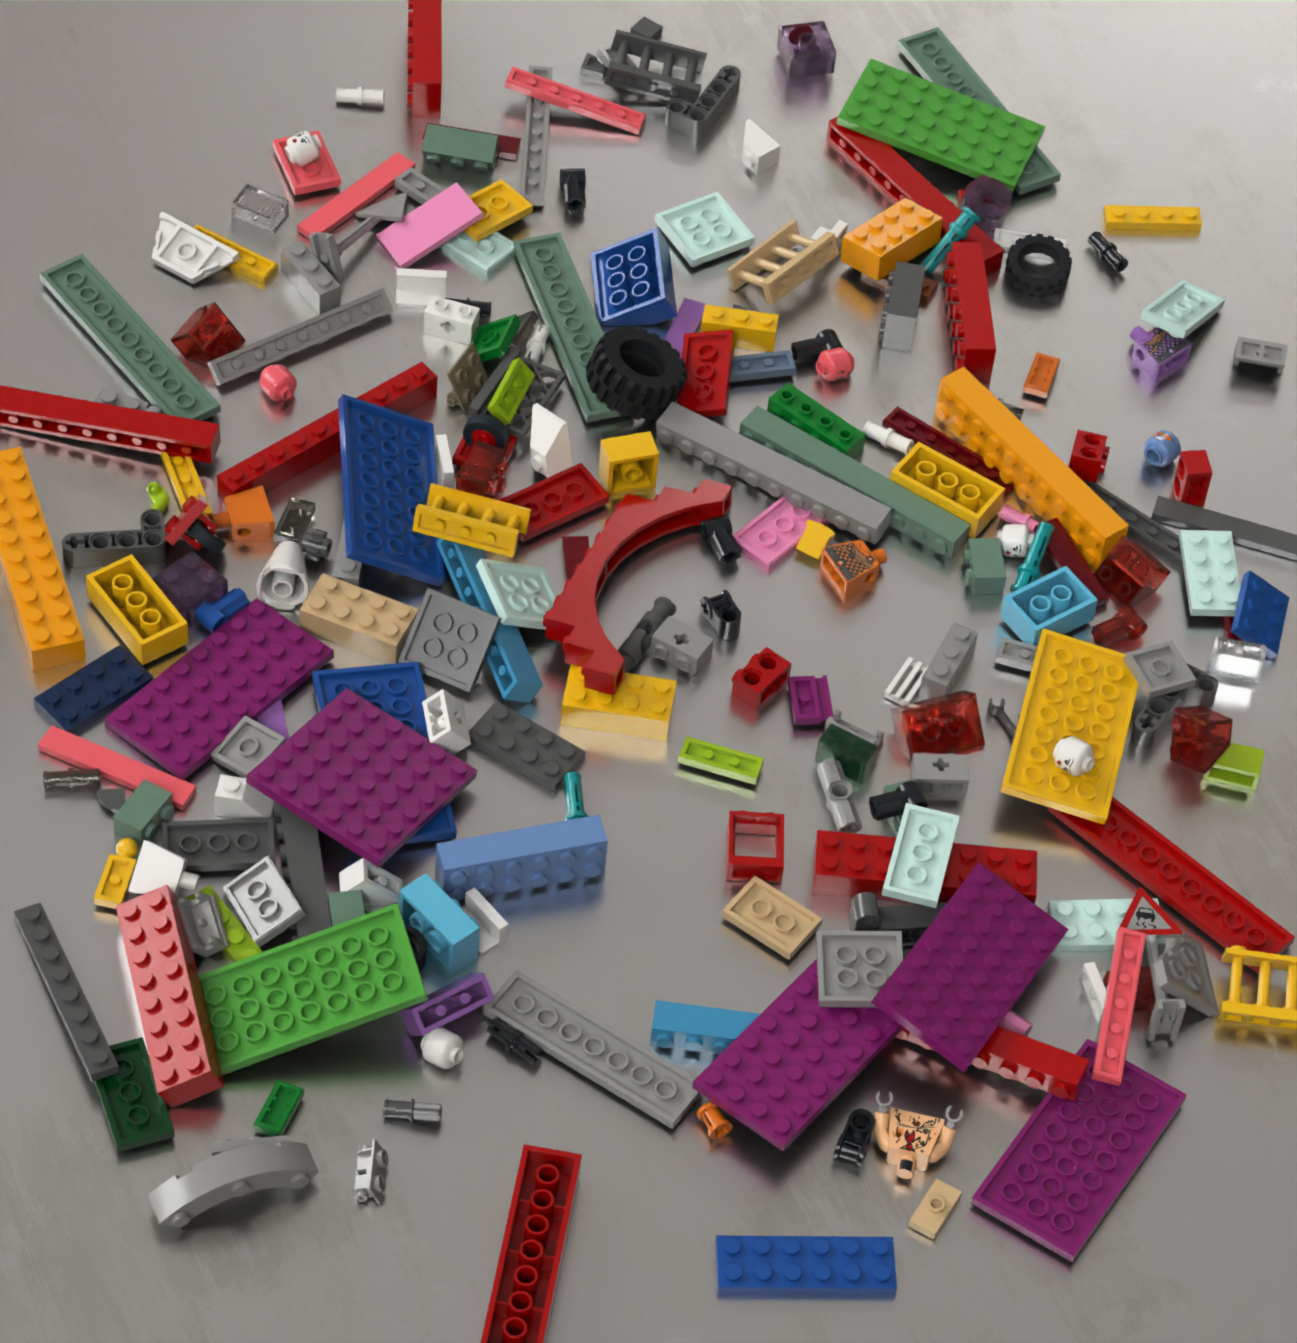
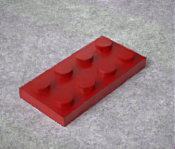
(708, 368)
(559, 499)

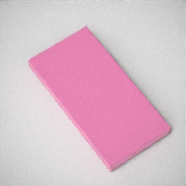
(429, 226)
(774, 533)

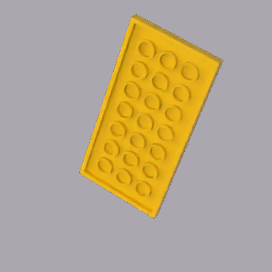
(1079, 694)

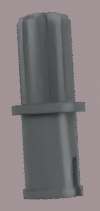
(413, 1110)

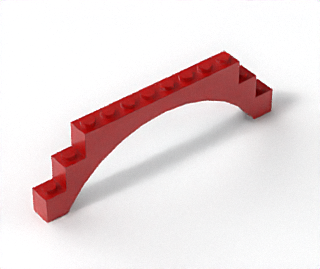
(632, 525)

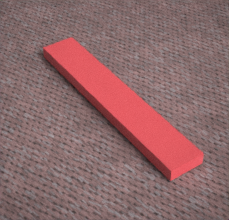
(575, 100)
(355, 196)
(113, 765)
(1118, 1006)

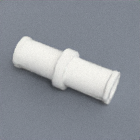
(360, 96)
(537, 344)
(888, 437)

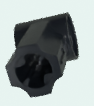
(573, 186)
(810, 349)
(719, 534)
(894, 802)

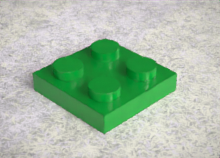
(494, 338)

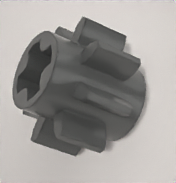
(316, 545)

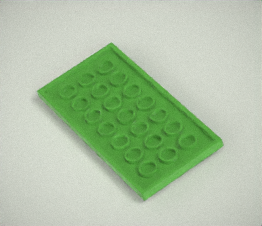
(940, 124)
(311, 988)

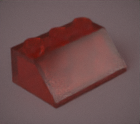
(939, 725)

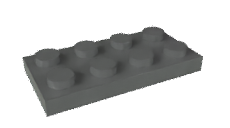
(525, 746)
(220, 842)

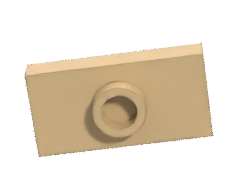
(935, 1209)

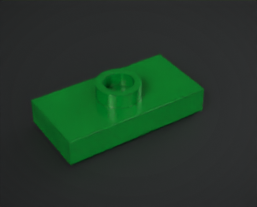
(278, 1109)

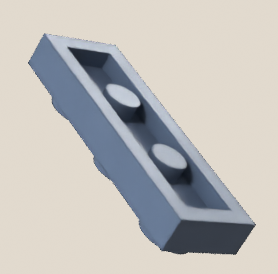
(762, 366)

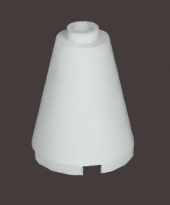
(284, 578)

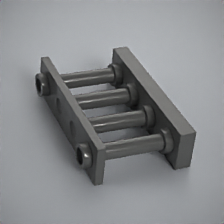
(652, 83)

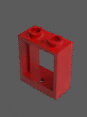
(746, 867)

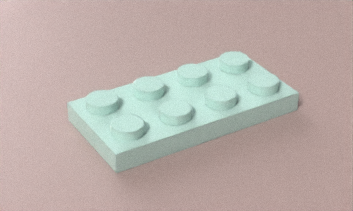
(1182, 309)
(1210, 572)
(920, 855)
(1091, 923)

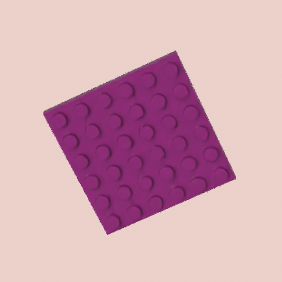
(361, 777)

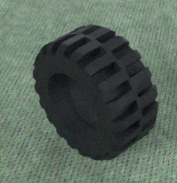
(635, 373)

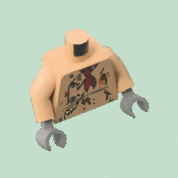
(912, 1138)

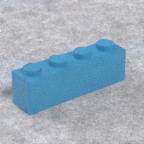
(697, 1026)

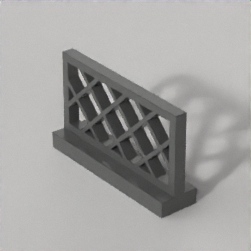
(483, 398)

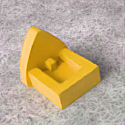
(815, 539)

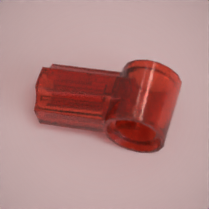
(1123, 625)

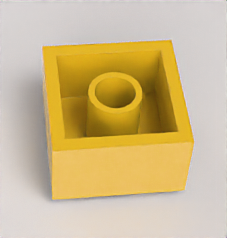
(628, 463)

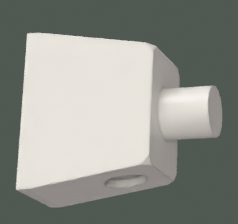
(161, 867)

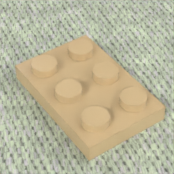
(771, 917)

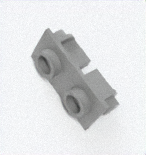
(371, 1161)

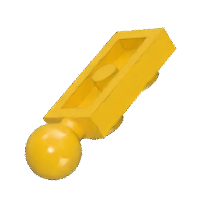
(117, 875)

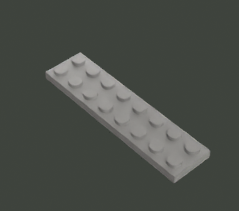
(594, 1049)

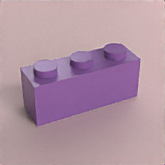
(447, 1004)

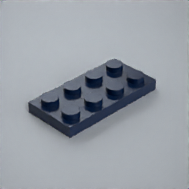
(93, 690)

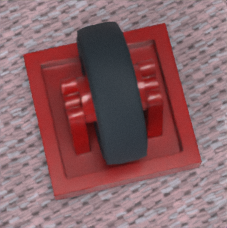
(485, 429)
(201, 532)

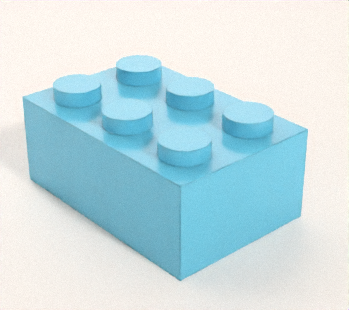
(1052, 603)
(448, 930)

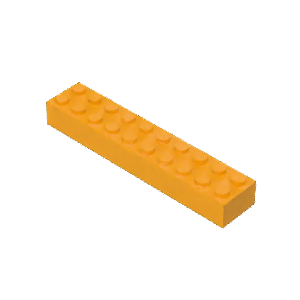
(1029, 464)
(33, 571)

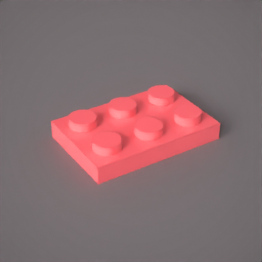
(312, 177)

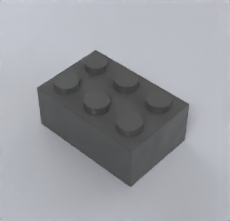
(902, 307)

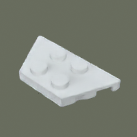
(189, 251)

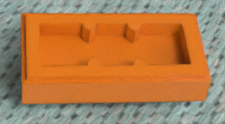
(1041, 375)

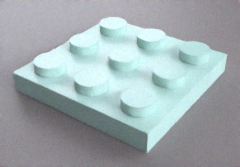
(704, 229)
(518, 592)

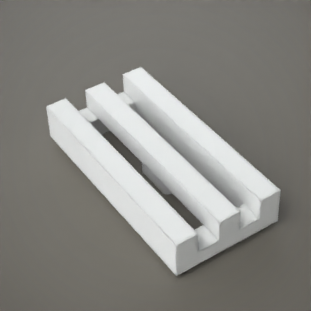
(916, 668)

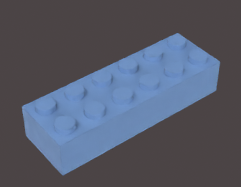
(522, 857)

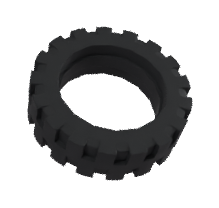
(1046, 246)

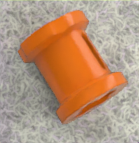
(714, 1120)

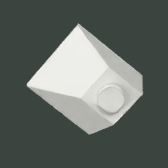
(549, 442)

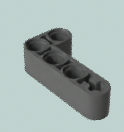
(698, 118)
(107, 547)
(1160, 709)
(909, 919)

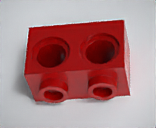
(1089, 455)
(1192, 477)
(760, 678)

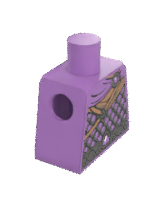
(1159, 351)

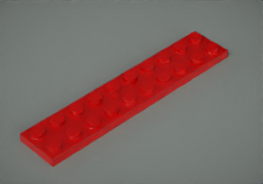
(1180, 881)

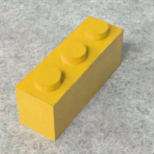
(751, 328)

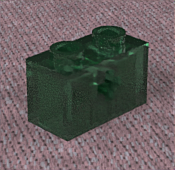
(854, 753)

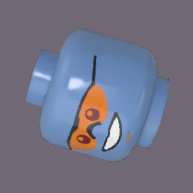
(1161, 449)

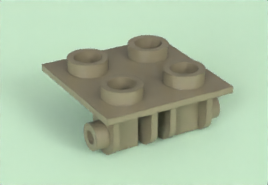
(466, 378)

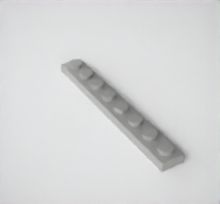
(535, 144)
(300, 337)

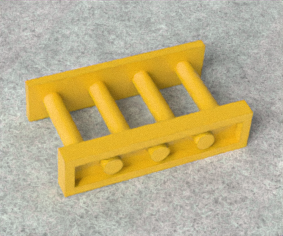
(471, 520)
(1261, 1012)

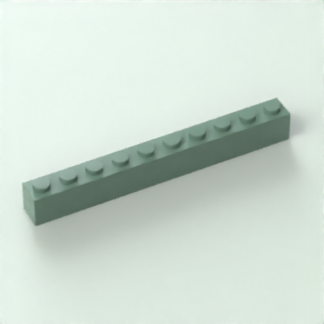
(910, 512)

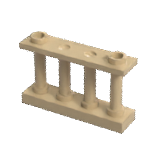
(792, 273)

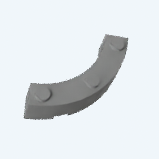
(230, 1176)

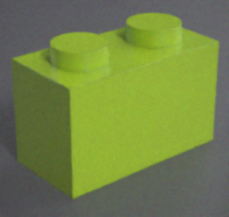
(1238, 767)

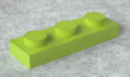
(511, 391)
(720, 760)

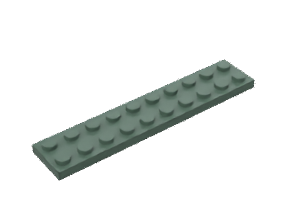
(942, 64)
(566, 313)
(128, 340)

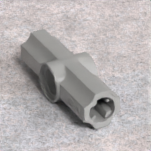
(838, 796)

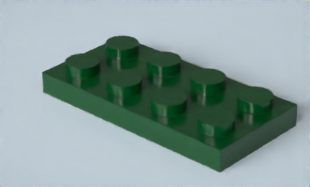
(131, 1099)

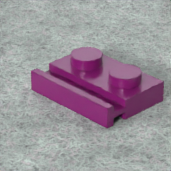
(809, 699)

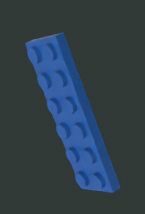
(805, 1265)

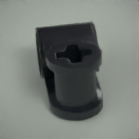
(722, 615)
(854, 1141)

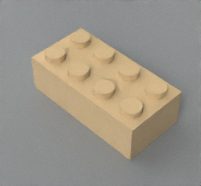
(357, 619)

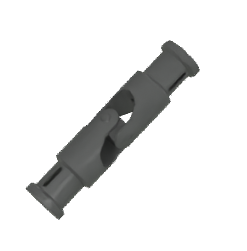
(641, 636)

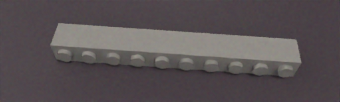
(773, 473)

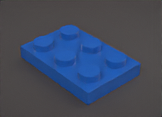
(1260, 613)

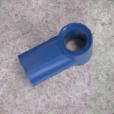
(216, 614)

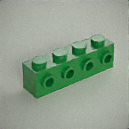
(816, 420)

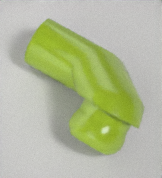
(158, 496)

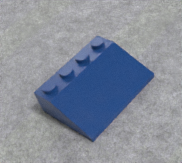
(634, 281)

